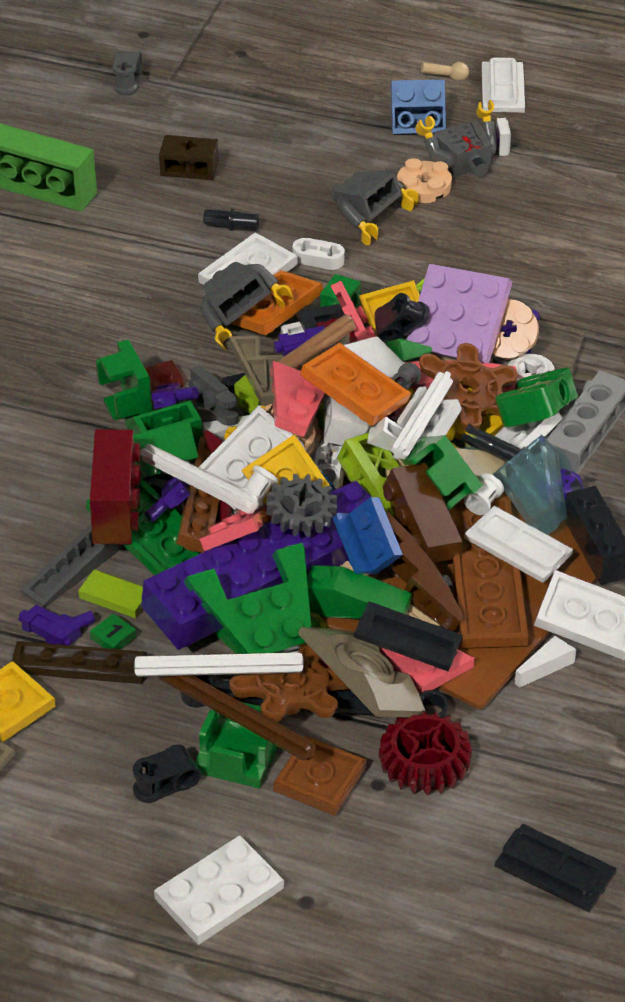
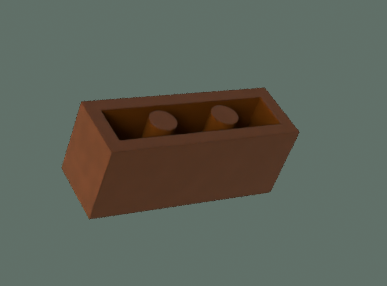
(422, 511)

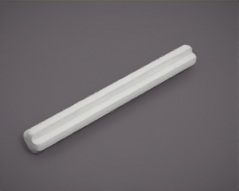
(421, 415)
(200, 479)
(218, 664)

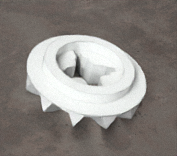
(532, 363)

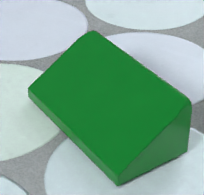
(407, 349)

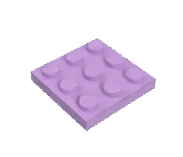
(461, 310)

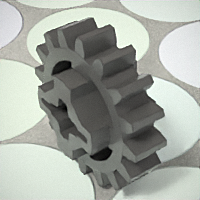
(286, 500)

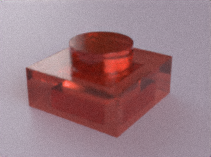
(164, 374)

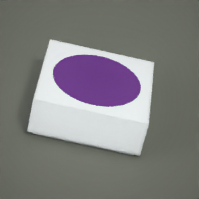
(503, 136)

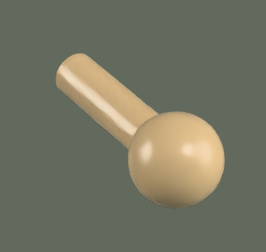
(456, 71)

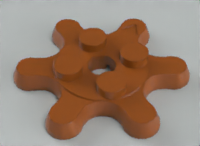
(469, 371)
(292, 691)

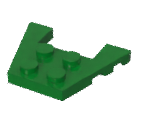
(265, 618)

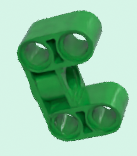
(536, 397)

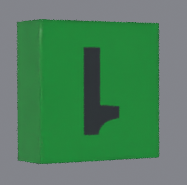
(113, 633)

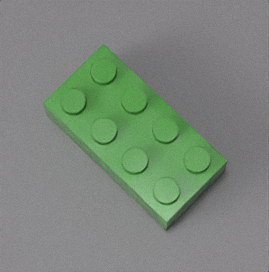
(46, 168)

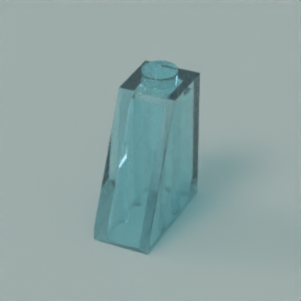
(535, 485)

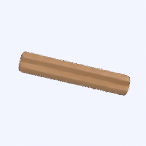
(319, 342)

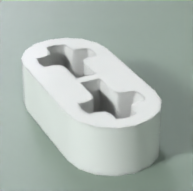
(319, 253)

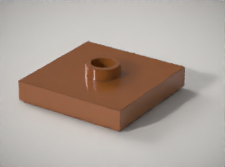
(323, 780)

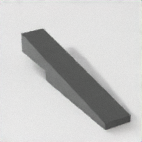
(74, 563)

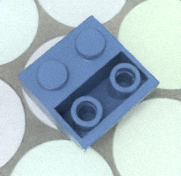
(415, 101)

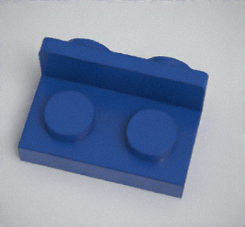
(368, 537)

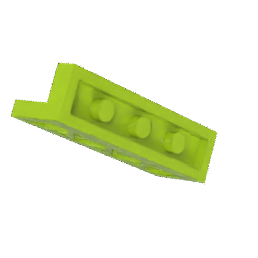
(363, 467)

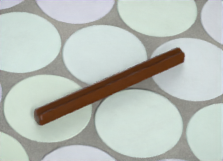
(243, 715)

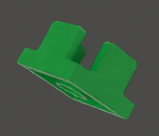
(134, 381)
(445, 468)
(233, 751)

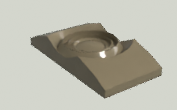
(365, 672)

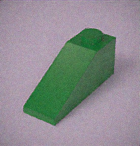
(344, 594)

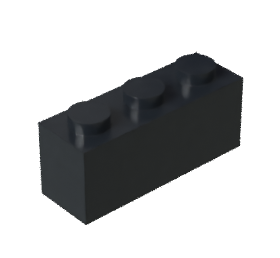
(596, 534)

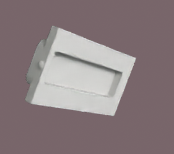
(503, 85)
(518, 544)

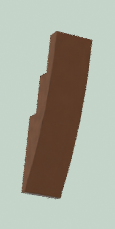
(424, 581)

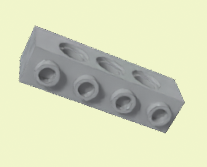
(588, 420)

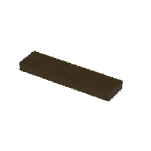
(77, 662)

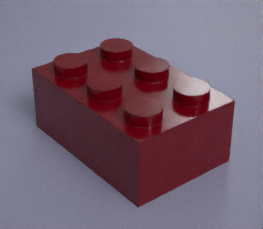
(113, 486)

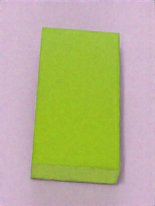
(112, 593)

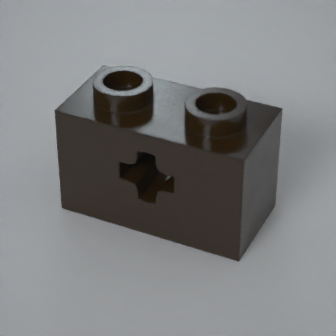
(188, 157)

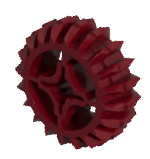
(425, 760)

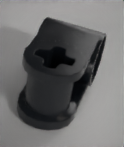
(399, 317)
(166, 771)

